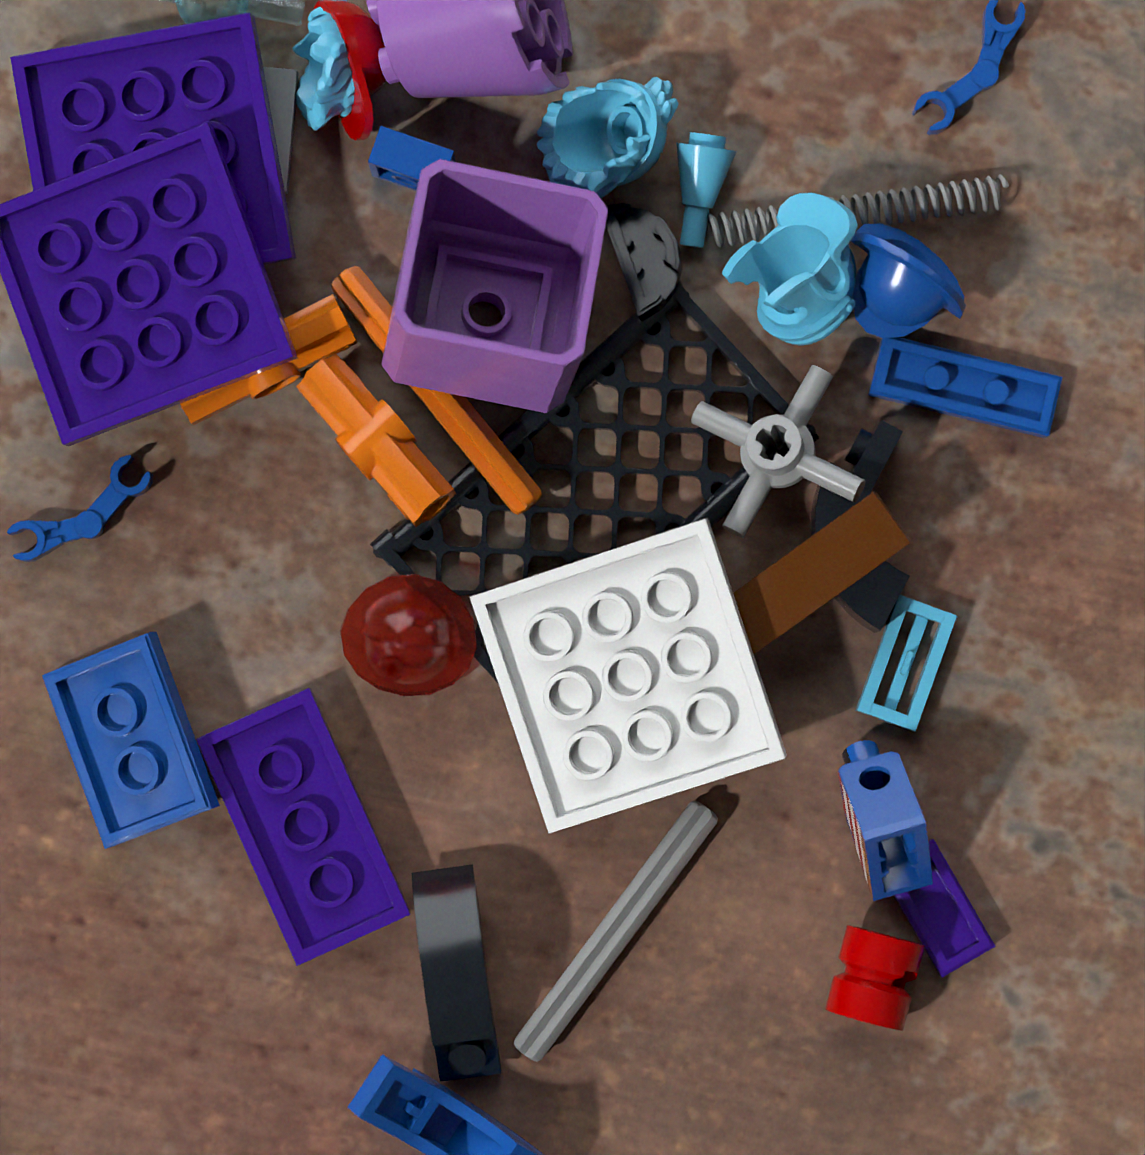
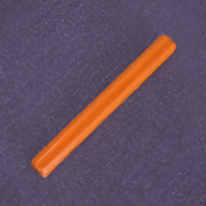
(451, 410)

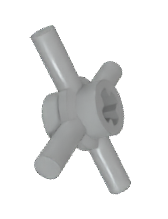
(781, 471)

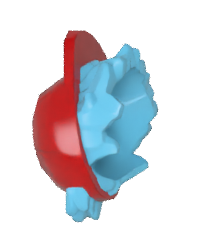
(340, 67)

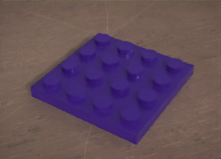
(143, 87)
(139, 285)

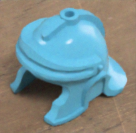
(801, 269)

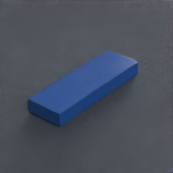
(965, 386)

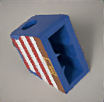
(883, 807)

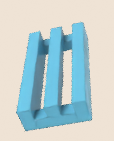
(888, 710)

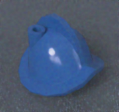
(900, 283)

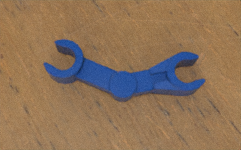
(984, 73)
(88, 523)

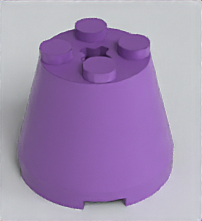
(473, 46)

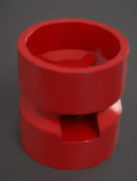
(874, 978)

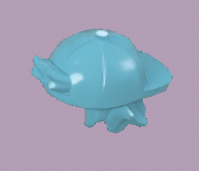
(606, 133)

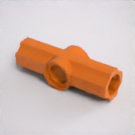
(315, 334)
(376, 440)

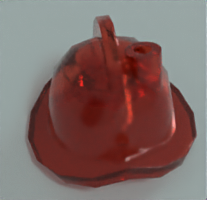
(409, 635)

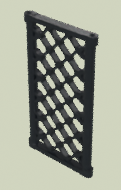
(590, 370)

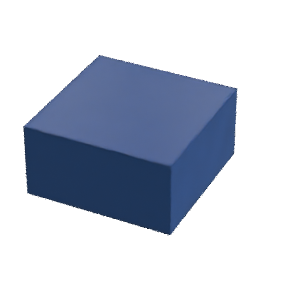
(402, 157)

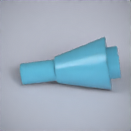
(702, 171)

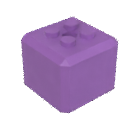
(503, 243)

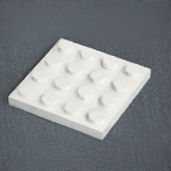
(628, 676)

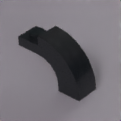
(875, 593)
(455, 973)

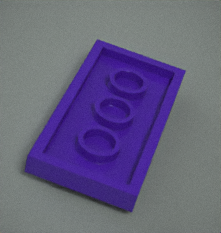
(303, 826)

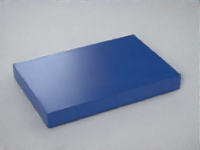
(130, 740)

